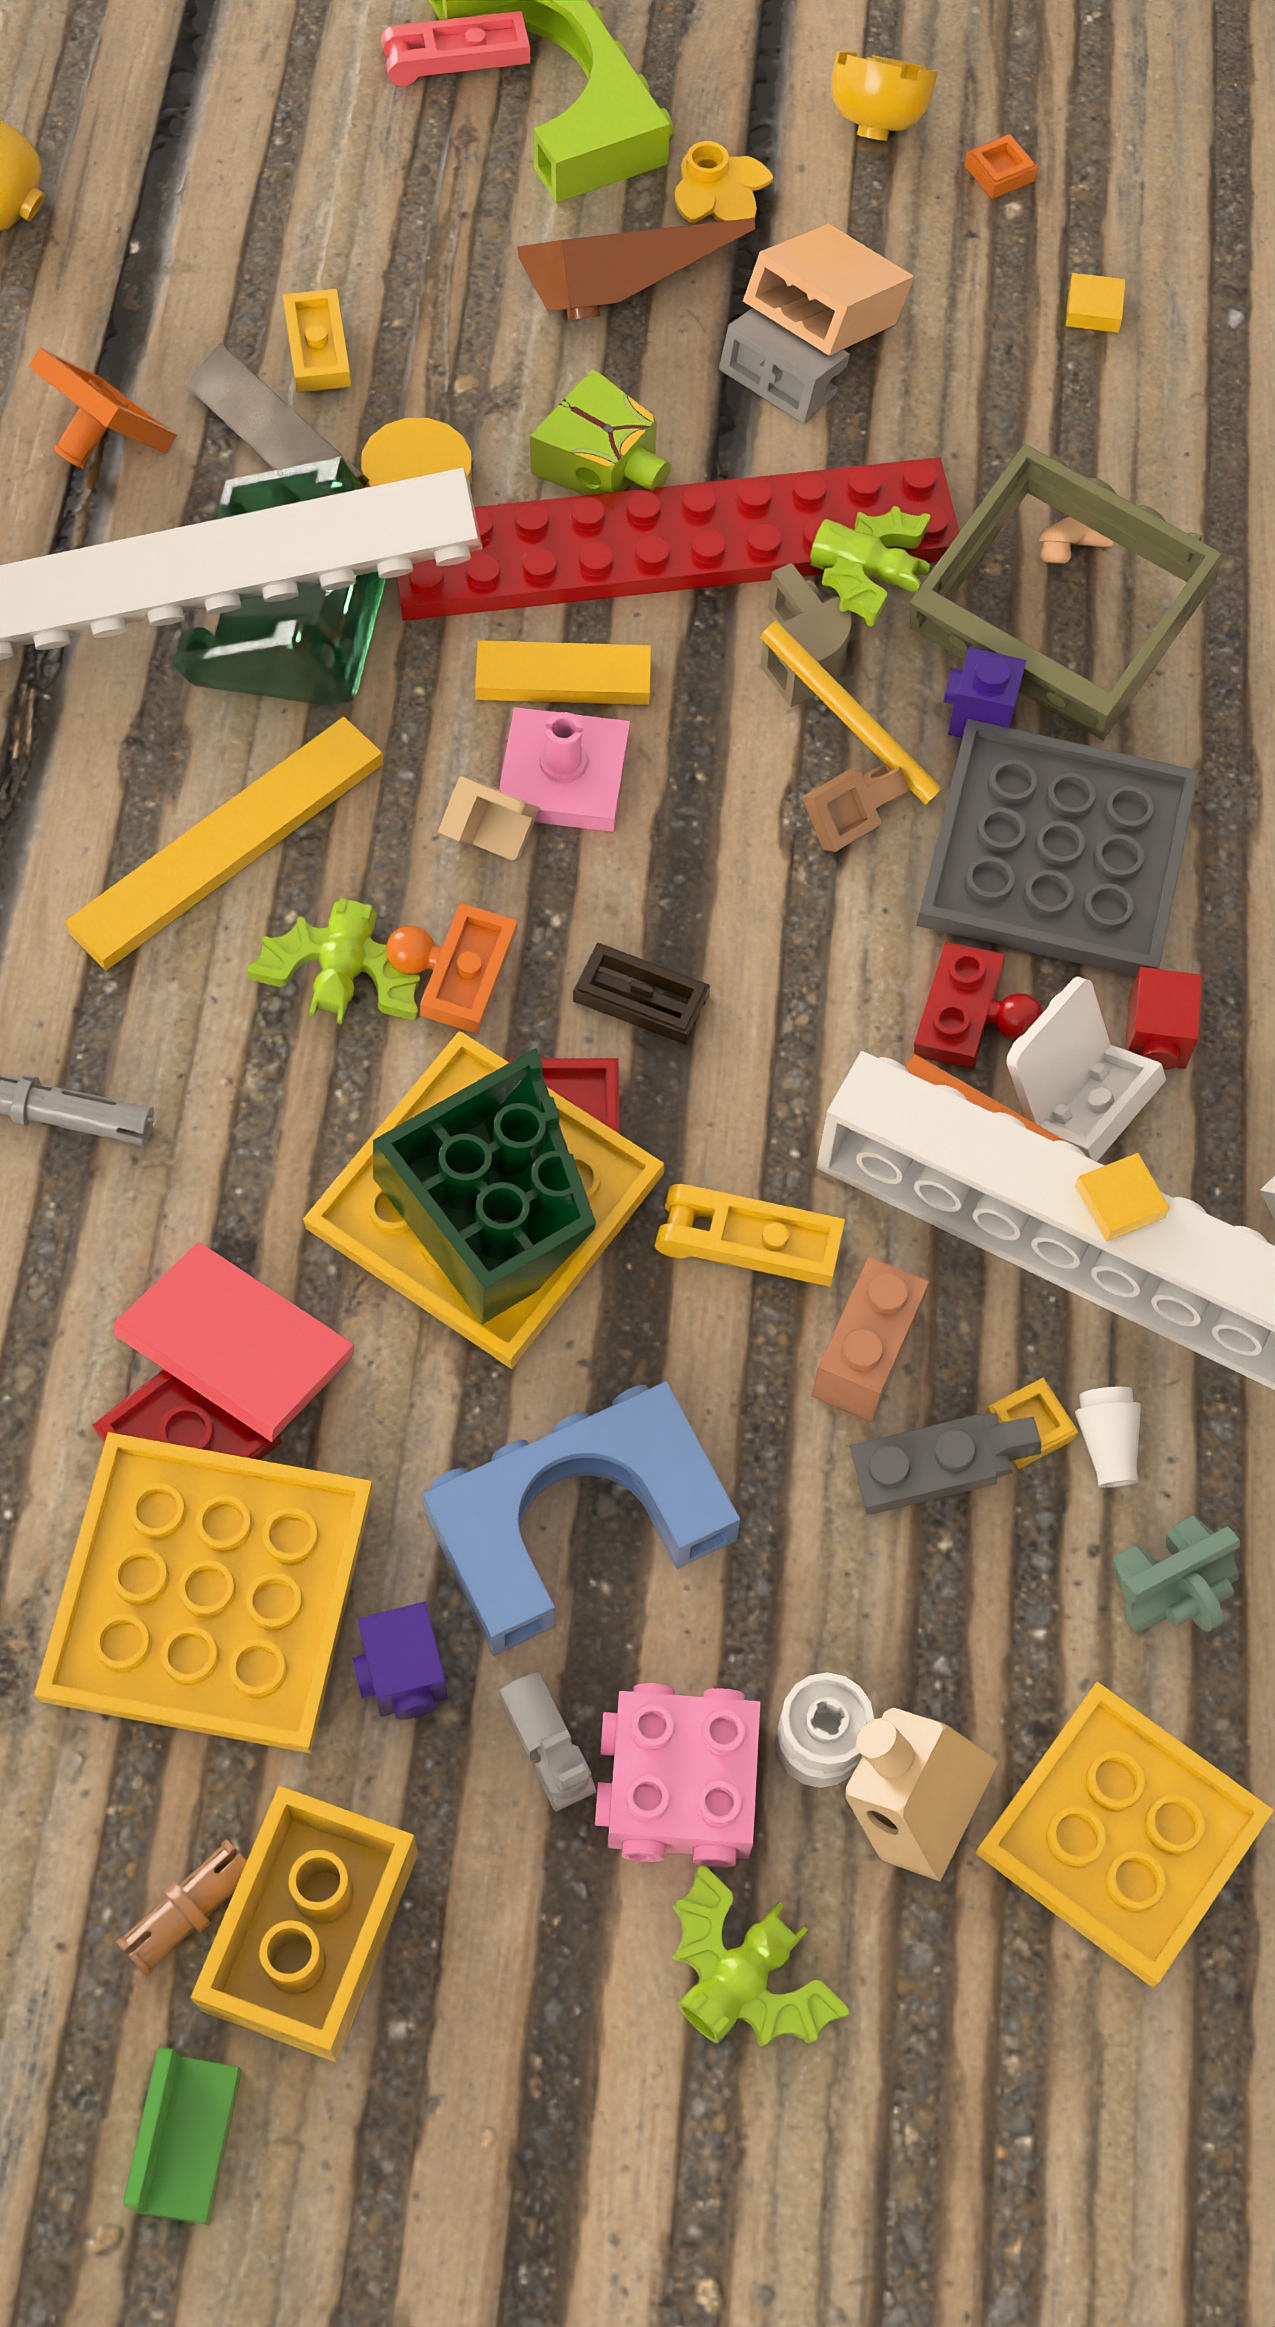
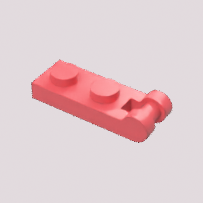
(455, 46)

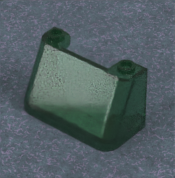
(293, 647)

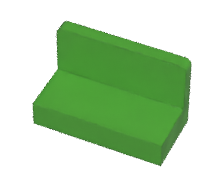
(182, 2138)

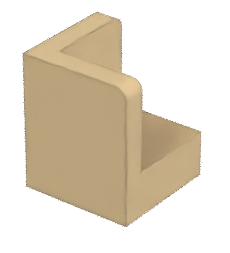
(488, 818)

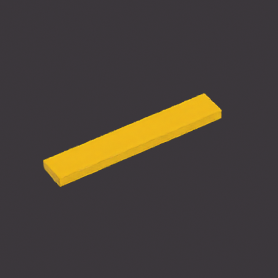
(223, 843)

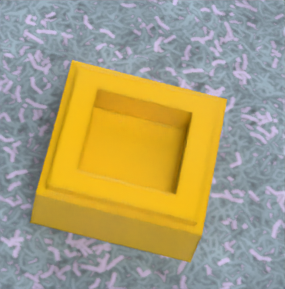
(1095, 302)
(1122, 1197)
(1050, 1417)

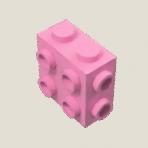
(680, 1775)

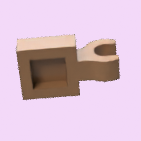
(848, 804)

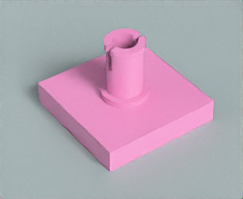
(566, 766)

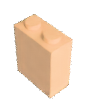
(828, 288)

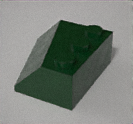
(489, 1186)

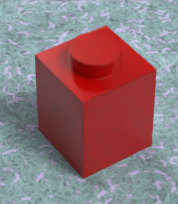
(1164, 1016)

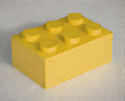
(306, 1923)

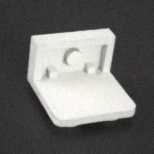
(1075, 1078)

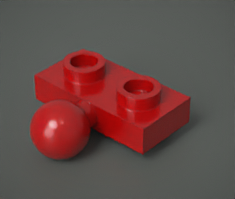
(965, 1003)

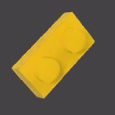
(316, 340)

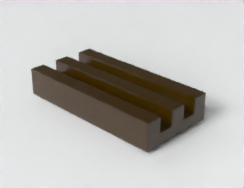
(636, 1001)

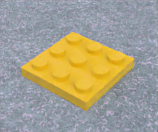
(1125, 1834)

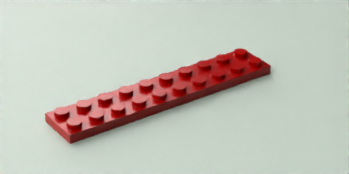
(671, 537)

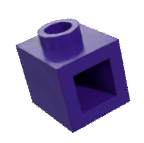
(983, 689)
(400, 1662)

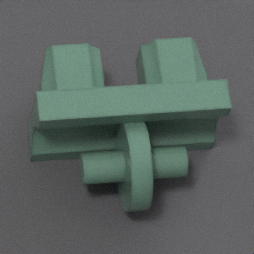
(1182, 1585)

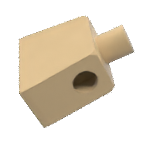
(916, 1789)

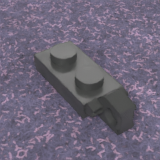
(940, 1460)

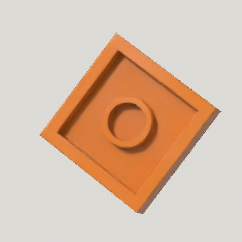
(99, 408)

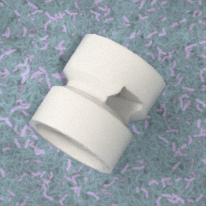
(821, 1729)

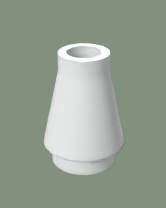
(1111, 1433)

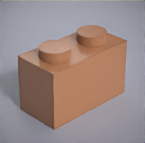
(869, 1339)

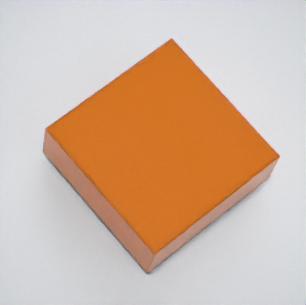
(1001, 166)

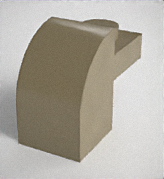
(813, 624)

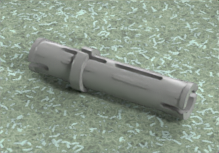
(78, 1111)

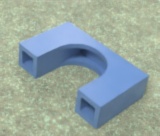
(635, 1442)

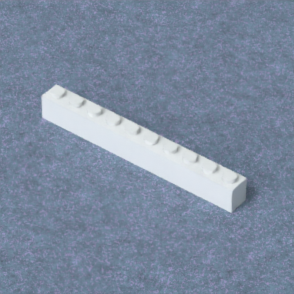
(236, 560)

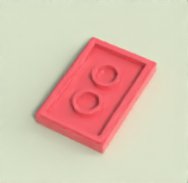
(234, 1340)

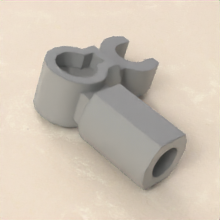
(544, 1736)

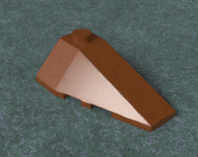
(612, 267)

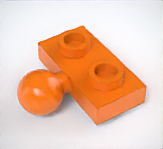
(463, 968)

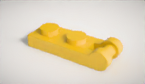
(751, 1234)

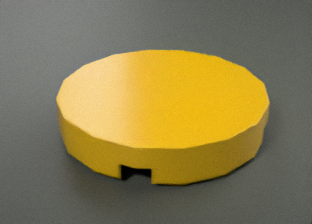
(414, 450)

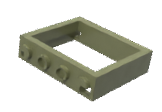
(1101, 509)

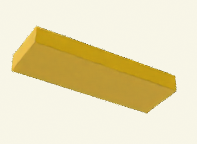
(563, 672)

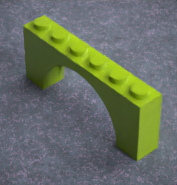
(612, 125)

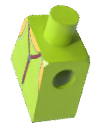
(598, 441)

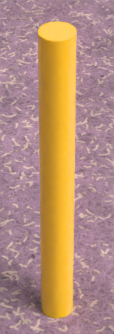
(849, 711)

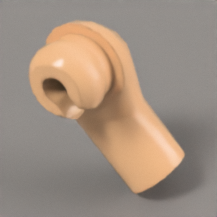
(1067, 532)

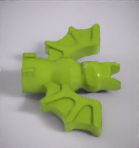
(863, 554)
(343, 953)
(736, 1979)

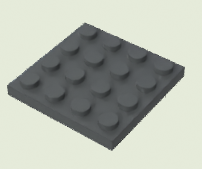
(1059, 849)

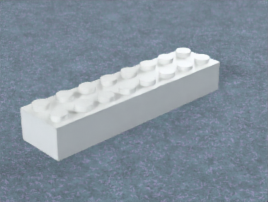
(1019, 1200)

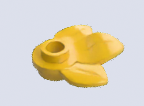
(718, 184)

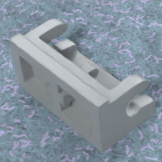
(780, 365)

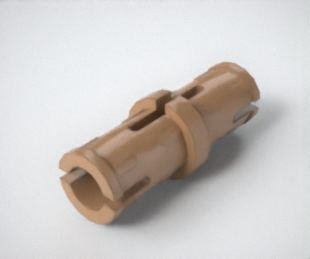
(184, 1908)

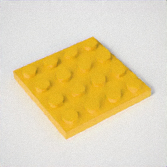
(371, 1232)
(206, 1592)

